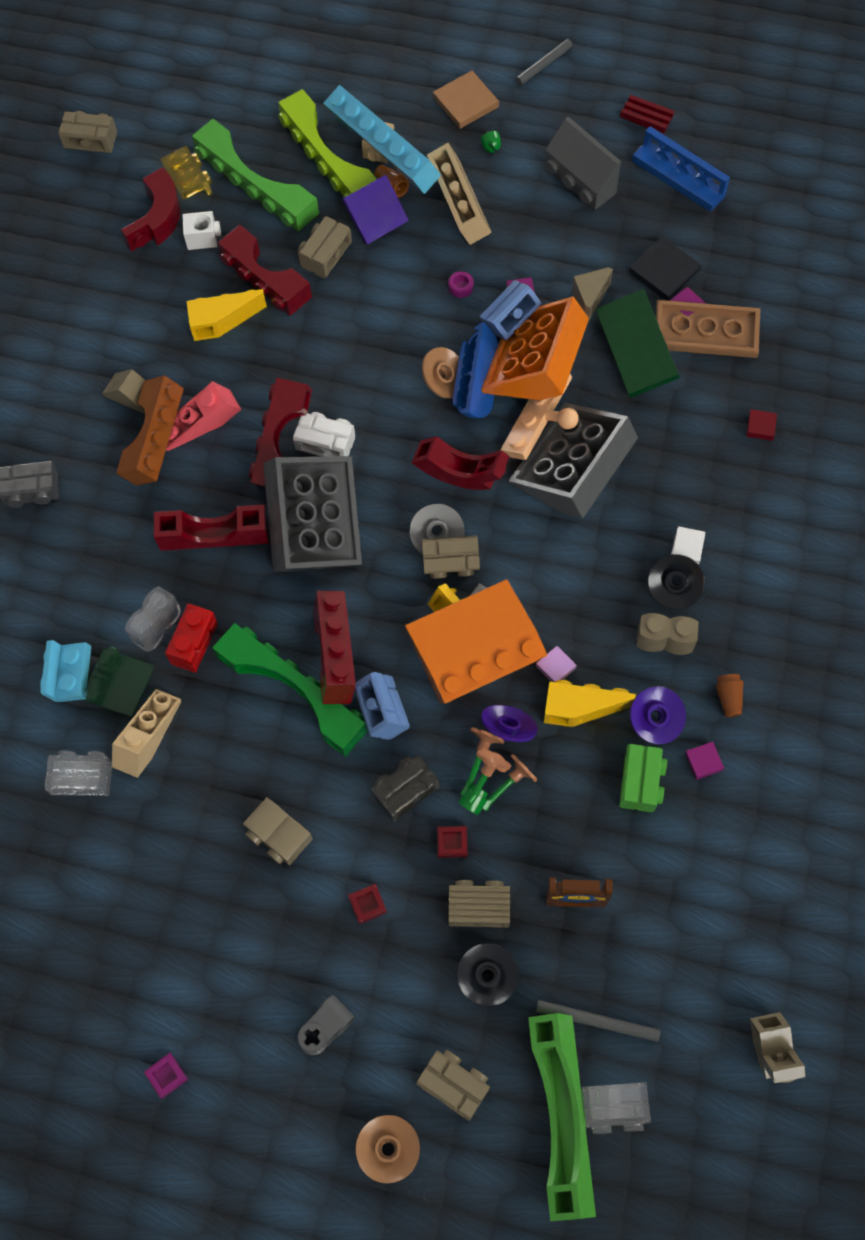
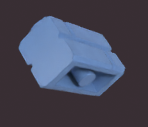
(510, 309)
(381, 706)

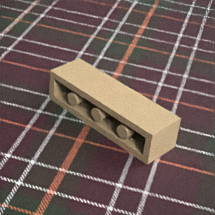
(459, 194)

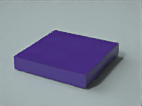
(375, 209)

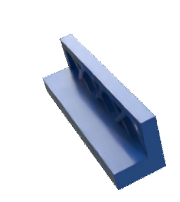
(680, 173)

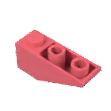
(203, 414)

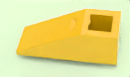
(220, 314)
(575, 705)

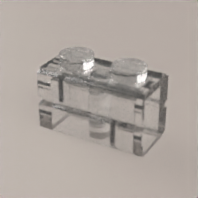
(78, 774)
(616, 1106)

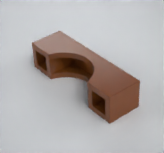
(144, 456)

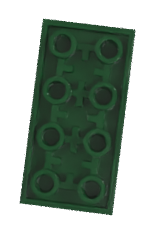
(637, 343)

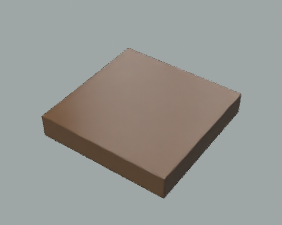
(465, 99)

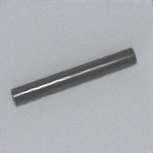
(543, 62)

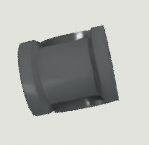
(329, 1021)

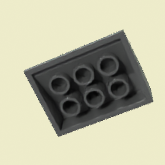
(575, 464)
(312, 513)

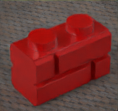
(191, 638)

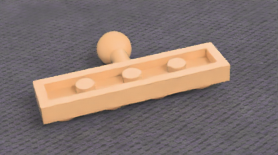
(532, 422)

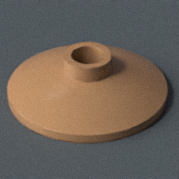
(444, 363)
(373, 1138)

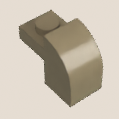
(775, 1048)

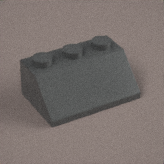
(582, 164)

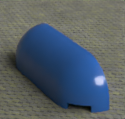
(471, 373)

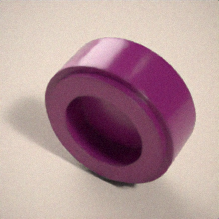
(460, 284)

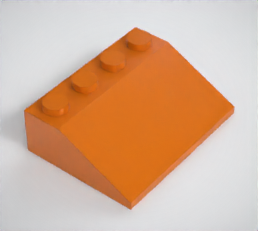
(539, 353)
(475, 641)

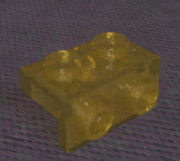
(186, 172)

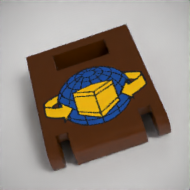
(578, 893)

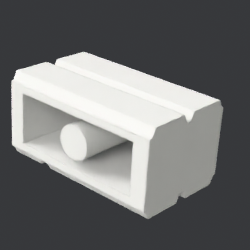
(324, 436)

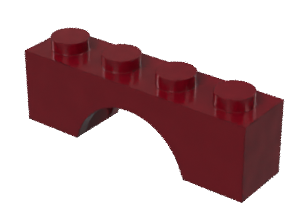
(284, 288)
(287, 402)
(182, 531)
(337, 667)

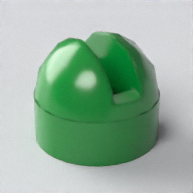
(491, 141)

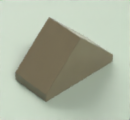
(591, 288)
(125, 389)

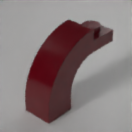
(162, 217)
(459, 468)

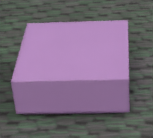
(556, 665)

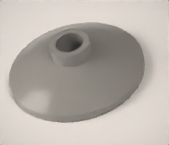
(434, 515)

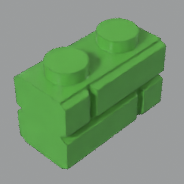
(642, 777)

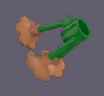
(473, 795)

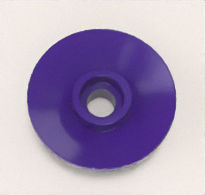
(670, 712)
(509, 723)

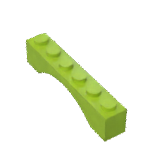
(300, 116)

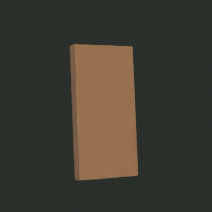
(709, 328)

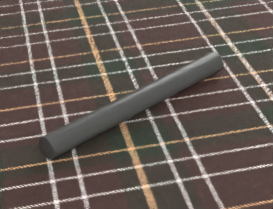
(601, 1021)

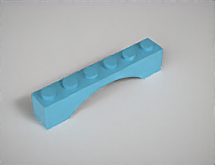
(382, 138)

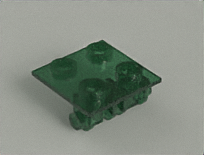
(118, 682)

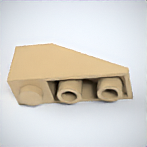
(144, 733)

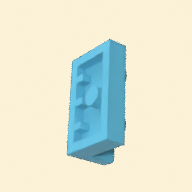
(65, 671)

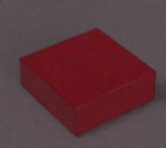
(761, 425)
(452, 841)
(367, 903)

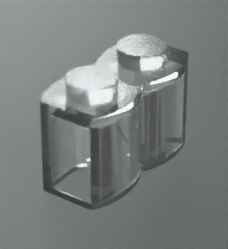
(157, 614)

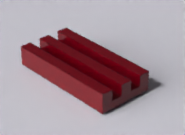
(647, 110)

